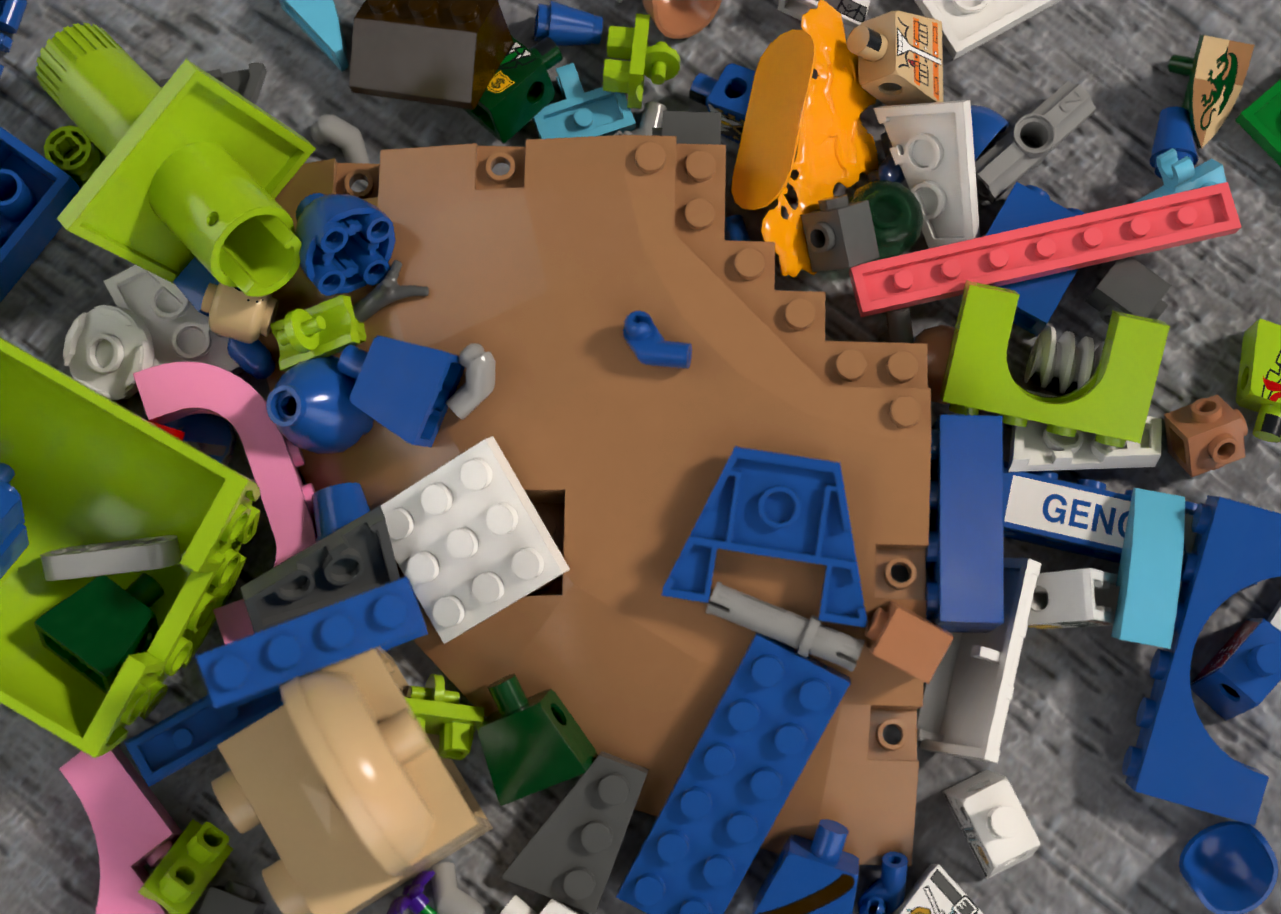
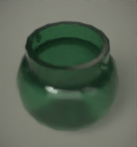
(894, 214)

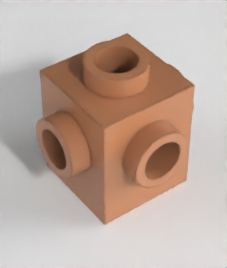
(1205, 435)

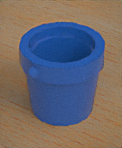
(337, 507)

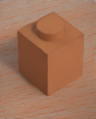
(907, 640)

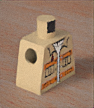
(899, 58)

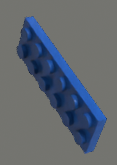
(734, 781)

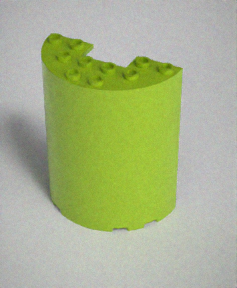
(97, 478)

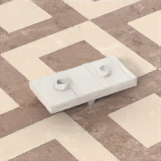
(975, 679)

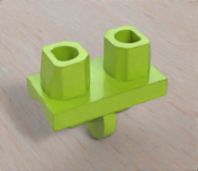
(655, 62)
(317, 331)
(444, 716)
(187, 867)

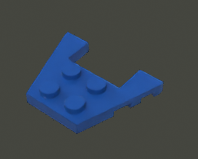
(779, 510)

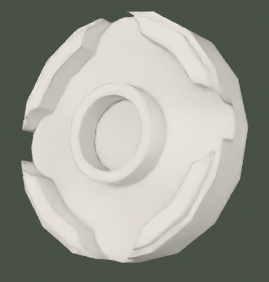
(107, 349)

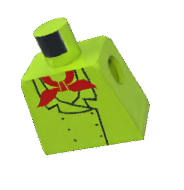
(1261, 378)

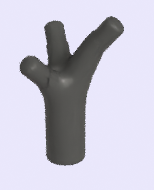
(386, 293)

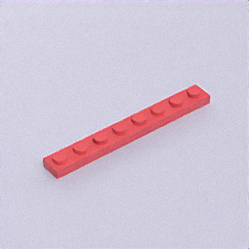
(1045, 249)

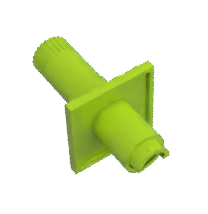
(182, 168)

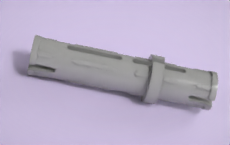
(785, 626)

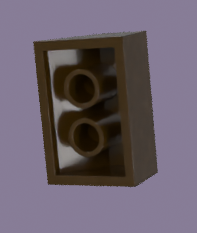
(428, 50)

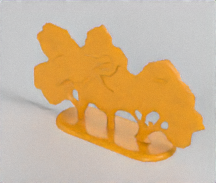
(808, 112)

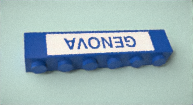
(1071, 515)

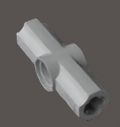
(1047, 124)

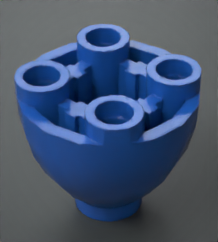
(343, 242)
(315, 407)

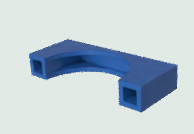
(1173, 750)

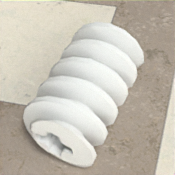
(1063, 359)

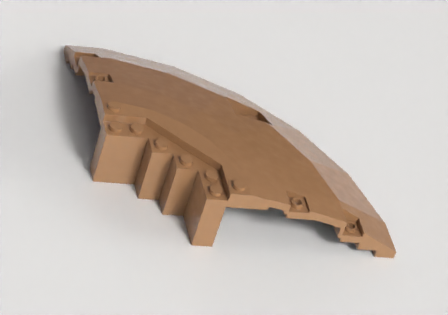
(631, 451)

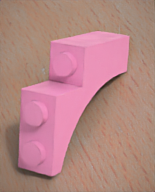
(127, 826)

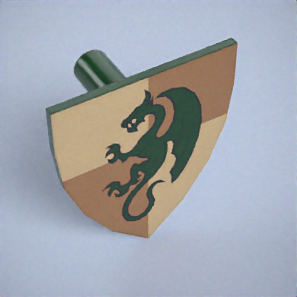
(1213, 82)

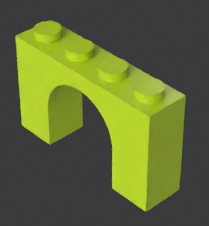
(1109, 404)

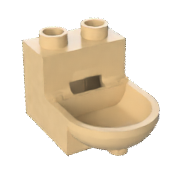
(346, 789)

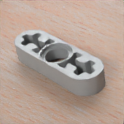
(111, 558)

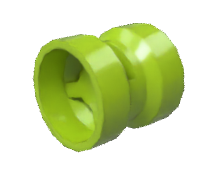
(80, 161)

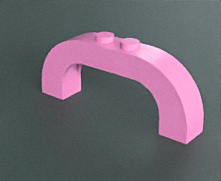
(200, 388)

